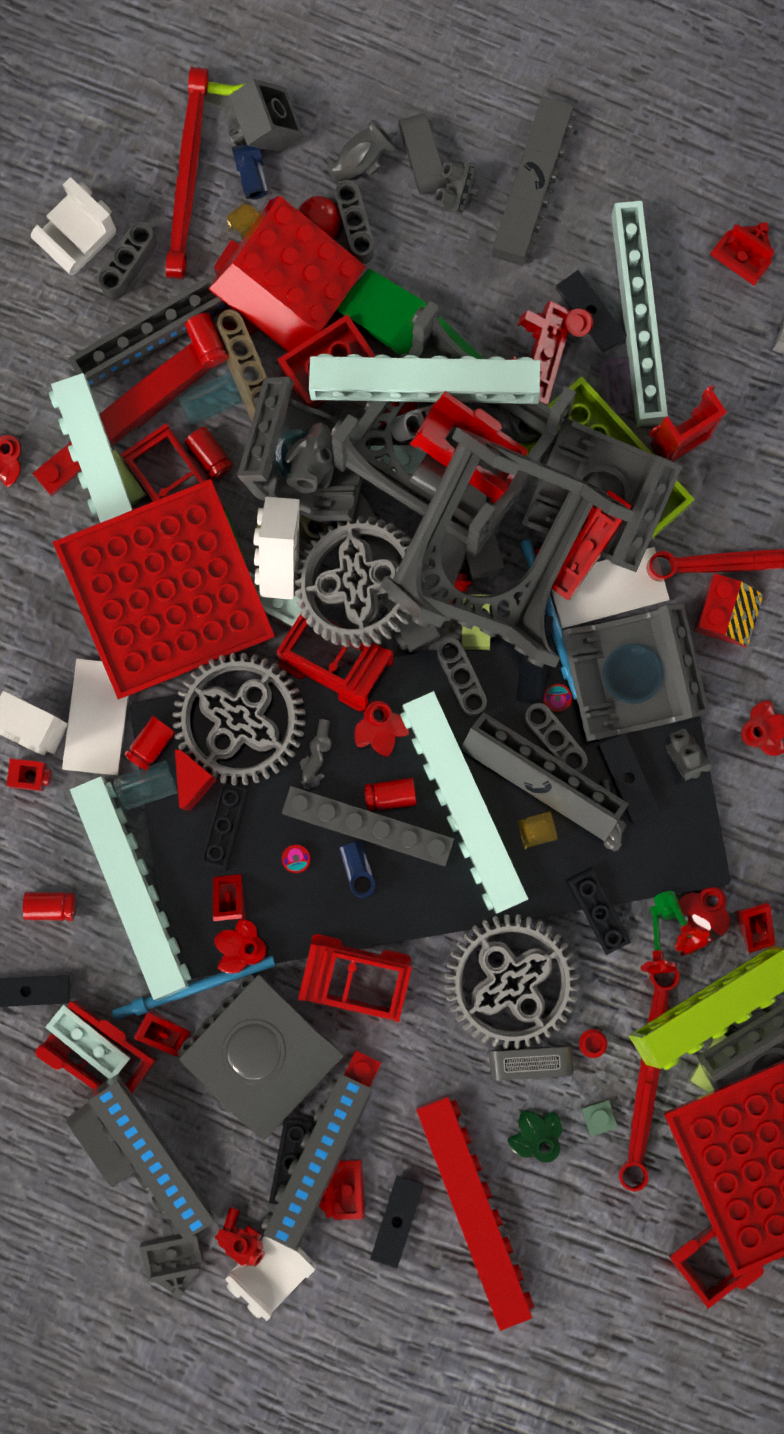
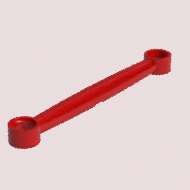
(187, 174)
(719, 562)
(646, 1092)

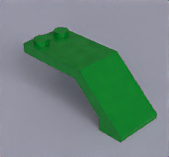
(388, 312)

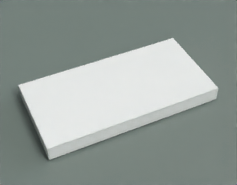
(611, 592)
(94, 722)

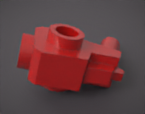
(240, 1244)

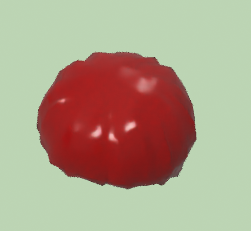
(322, 213)

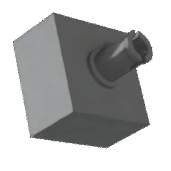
(264, 117)

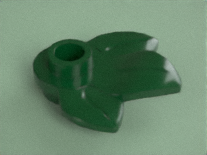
(535, 1132)

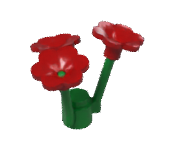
(688, 941)

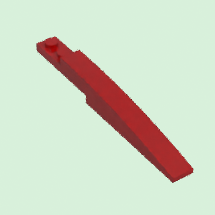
(133, 409)

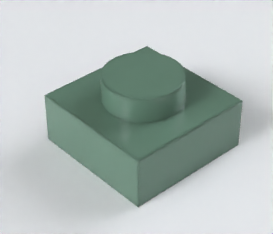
(599, 1117)

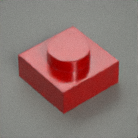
(362, 1068)

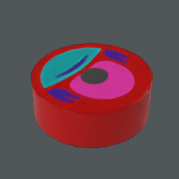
(557, 698)
(296, 858)

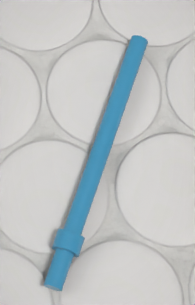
(530, 557)
(142, 1005)

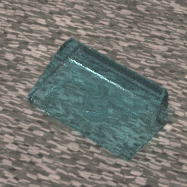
(208, 398)
(145, 786)

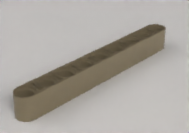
(250, 390)

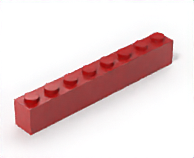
(474, 1212)

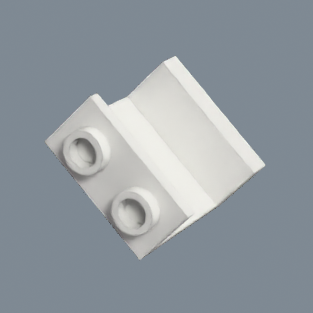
(271, 1279)

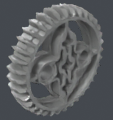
(347, 577)
(263, 745)
(499, 988)

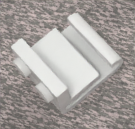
(76, 228)

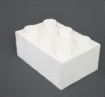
(277, 547)
(30, 725)

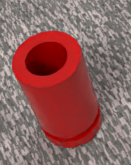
(206, 340)
(209, 453)
(149, 743)
(390, 794)
(49, 906)

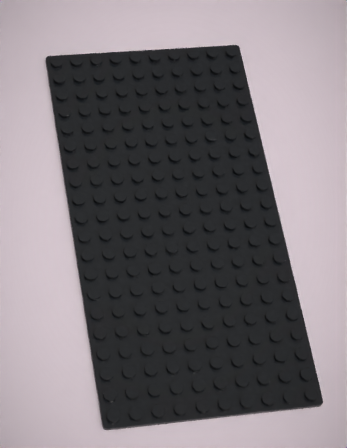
(413, 898)

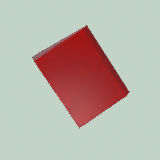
(191, 780)

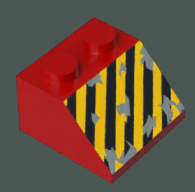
(728, 610)

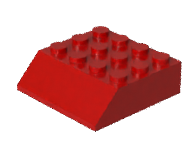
(286, 275)

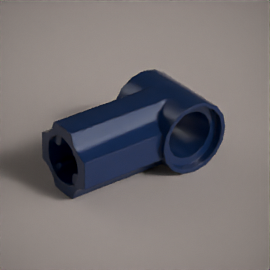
(249, 164)
(357, 867)

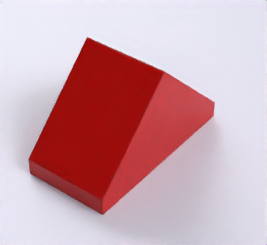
(228, 898)
(756, 926)
(161, 1033)

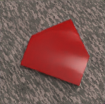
(745, 251)
(345, 1192)

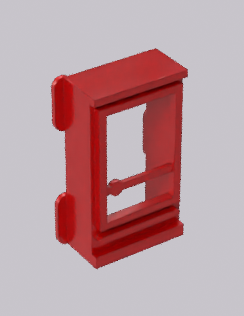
(450, 412)
(676, 442)
(148, 443)
(359, 681)
(320, 969)
(56, 1052)
(721, 1289)

